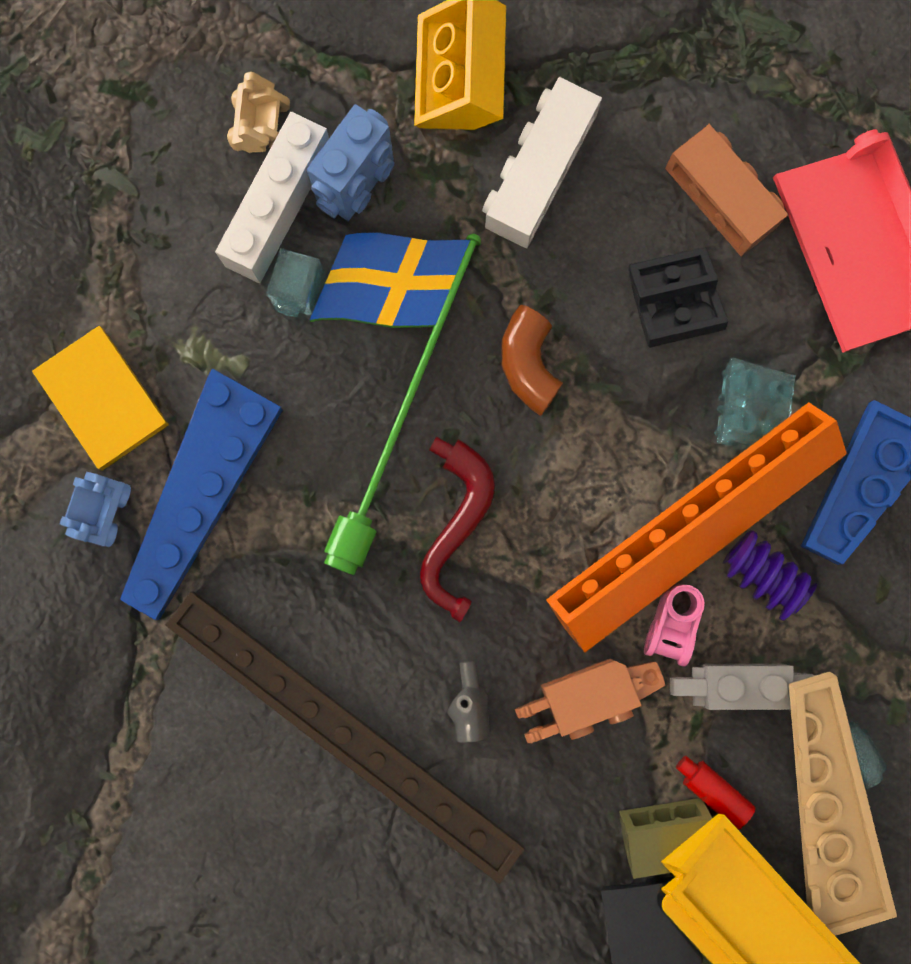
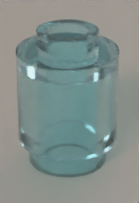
(868, 756)

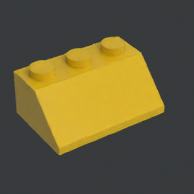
(460, 65)

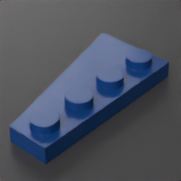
(863, 484)

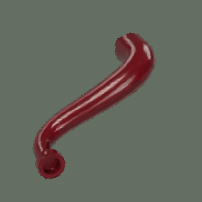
(480, 491)

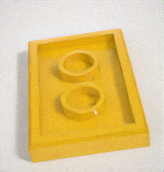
(100, 398)

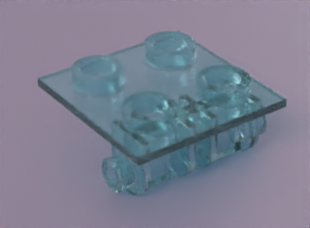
(753, 400)

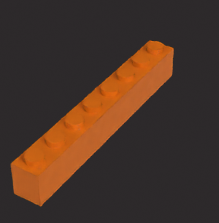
(698, 526)

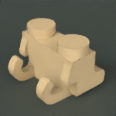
(256, 114)

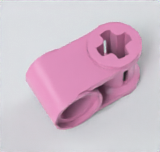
(674, 626)

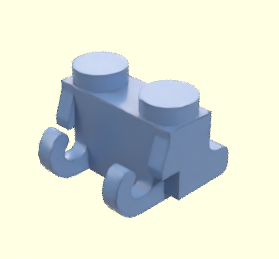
(94, 508)

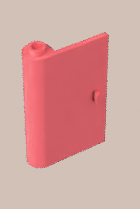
(856, 237)

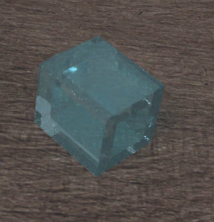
(294, 283)

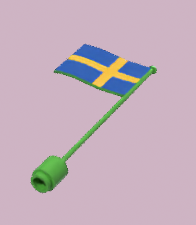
(395, 286)

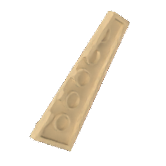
(838, 835)

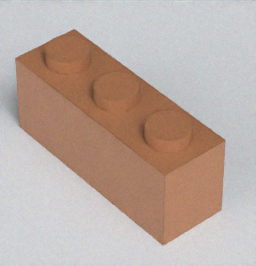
(726, 189)

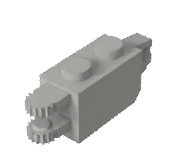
(738, 686)

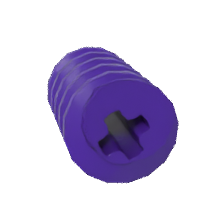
(769, 575)

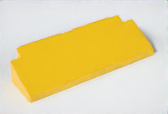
(740, 906)

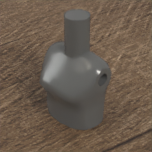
(470, 706)

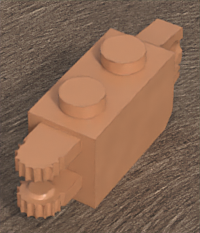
(591, 696)

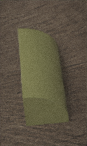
(657, 831)

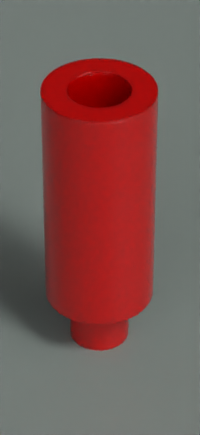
(716, 791)

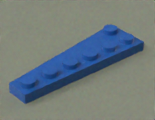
(208, 468)

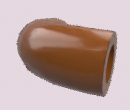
(523, 359)

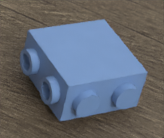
(352, 163)

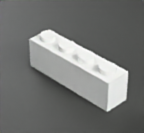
(542, 161)
(272, 199)

